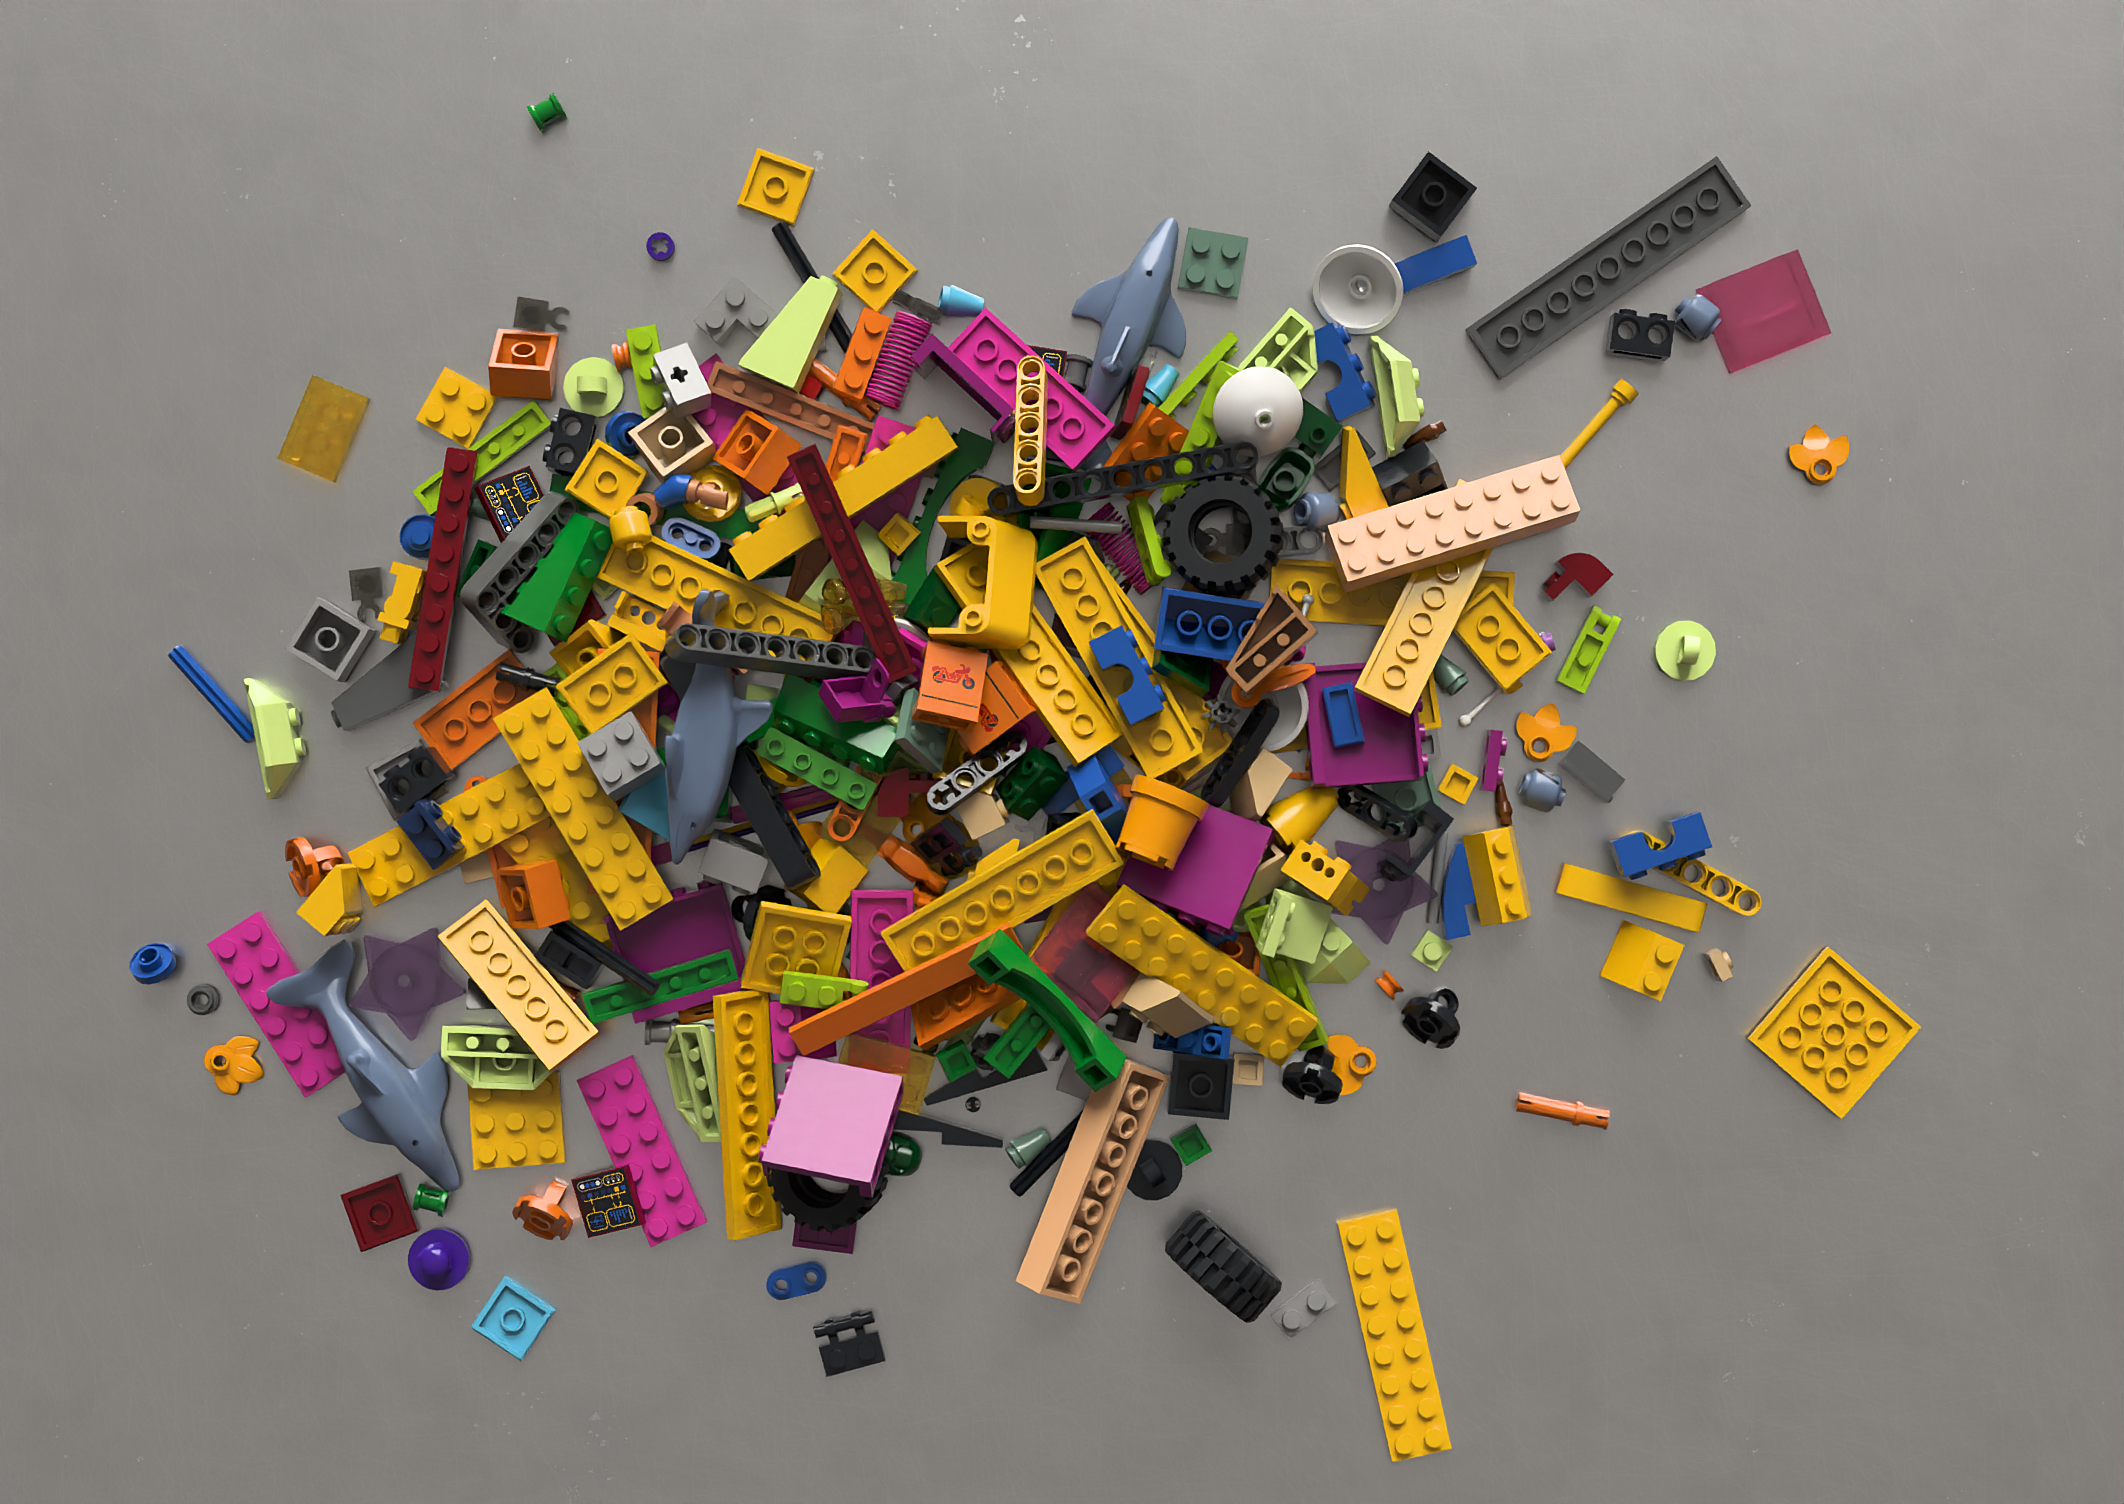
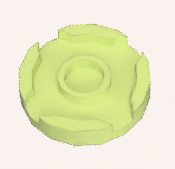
(594, 387)
(1684, 650)

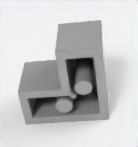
(732, 307)

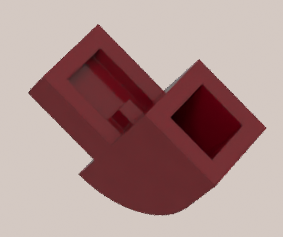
(1582, 570)
(896, 790)

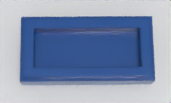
(1343, 715)

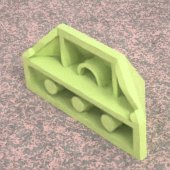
(1289, 349)
(1395, 394)
(877, 556)
(275, 736)
(1338, 957)
(492, 1057)
(693, 1079)

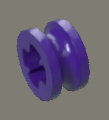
(659, 237)

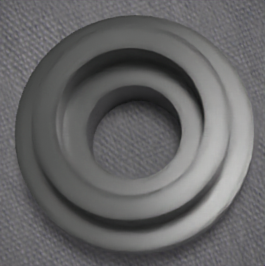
(193, 1002)

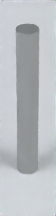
(1075, 524)
(1437, 878)

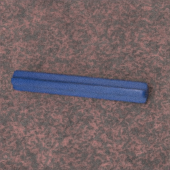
(212, 693)

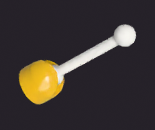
(1465, 720)

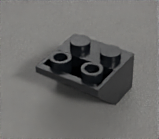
(1410, 475)

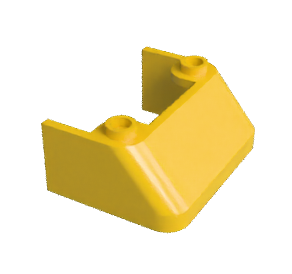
(1010, 585)

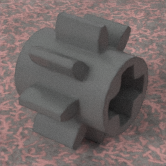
(1226, 707)
(981, 1046)

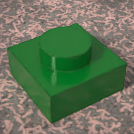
(956, 1061)
(1191, 1145)

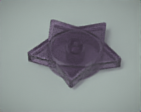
(1383, 908)
(428, 984)

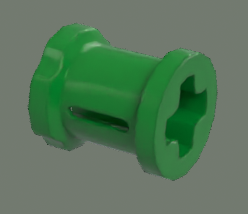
(546, 111)
(431, 1200)

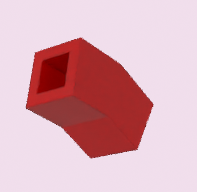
(812, 388)

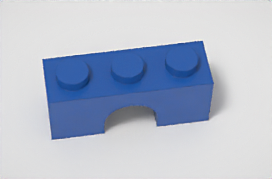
(1353, 393)
(1117, 649)
(1687, 839)

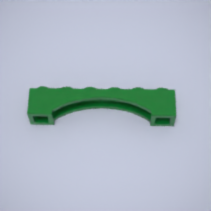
(971, 456)
(1093, 1053)

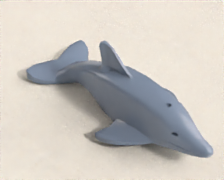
(1132, 314)
(705, 740)
(397, 1102)

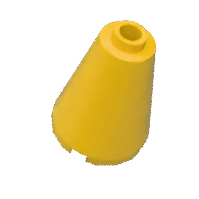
(1299, 816)

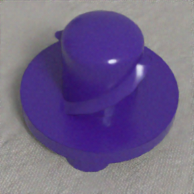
(438, 1259)

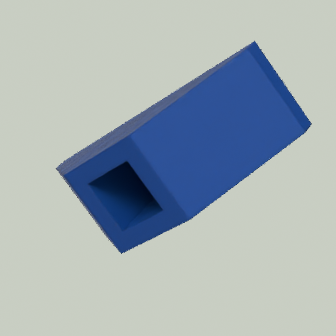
(1099, 794)
(1206, 1041)

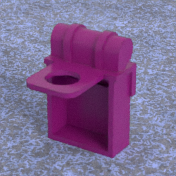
(858, 696)

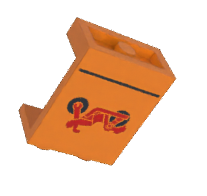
(950, 686)
(1000, 708)

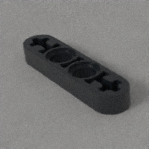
(1240, 753)
(974, 770)

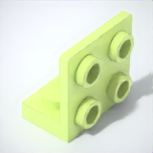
(1293, 926)

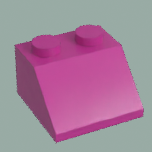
(782, 1018)

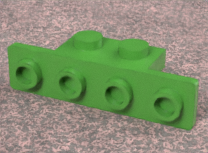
(811, 765)

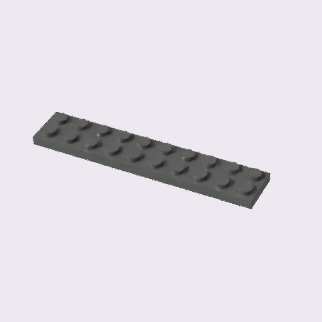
(1608, 267)

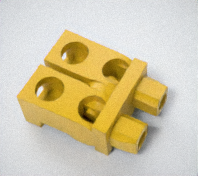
(403, 604)

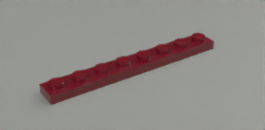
(851, 562)
(443, 569)

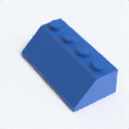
(1203, 623)

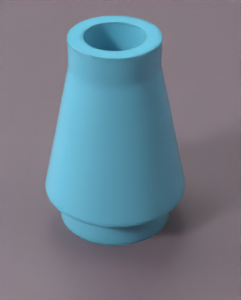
(959, 302)
(1159, 386)

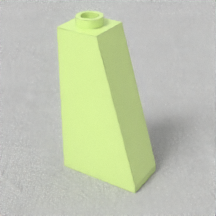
(793, 338)

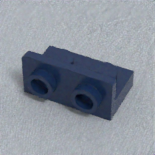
(431, 833)

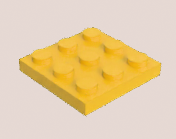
(793, 941)
(517, 1125)

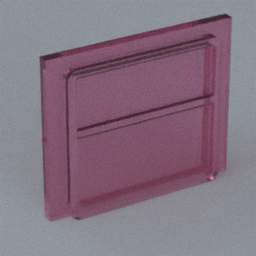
(1765, 311)
(1076, 962)

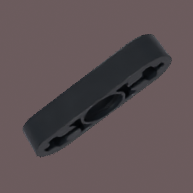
(1390, 812)

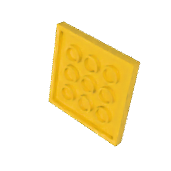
(1834, 1032)

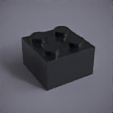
(1432, 196)
(1200, 1086)

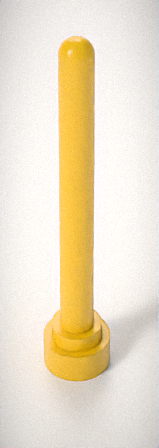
(1622, 394)

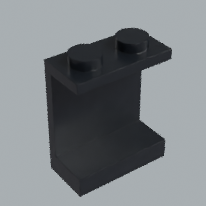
(1434, 819)

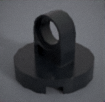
(766, 893)
(1431, 1020)
(1313, 1077)
(1156, 1171)

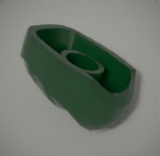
(1286, 477)
(903, 1155)

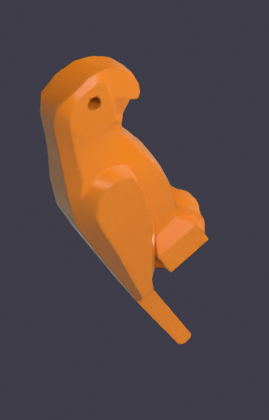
(911, 864)

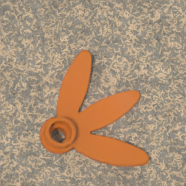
(1281, 679)

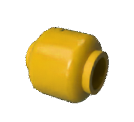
(630, 529)

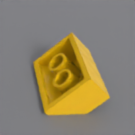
(1497, 876)
(335, 902)

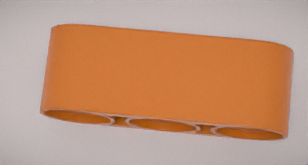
(853, 816)

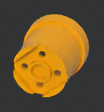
(1159, 821)

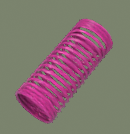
(913, 325)
(1126, 565)

